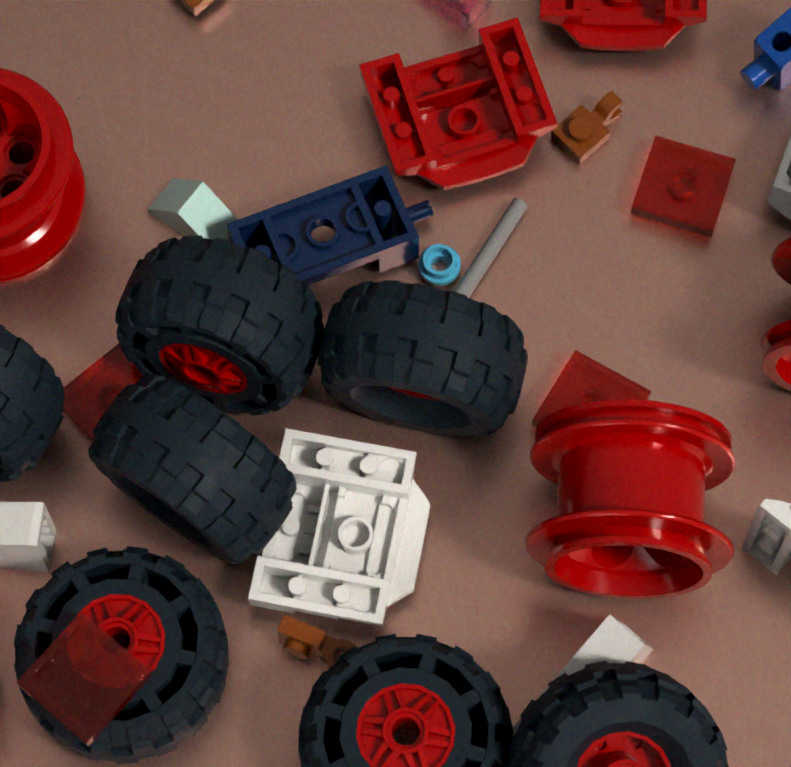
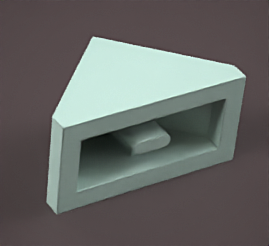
(192, 209)

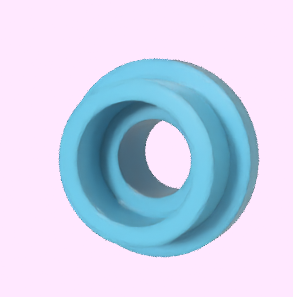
(443, 254)

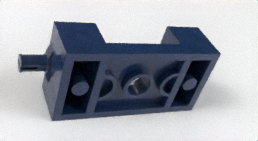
(366, 221)

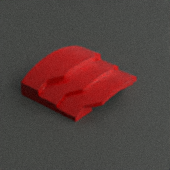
(623, 23)
(461, 112)

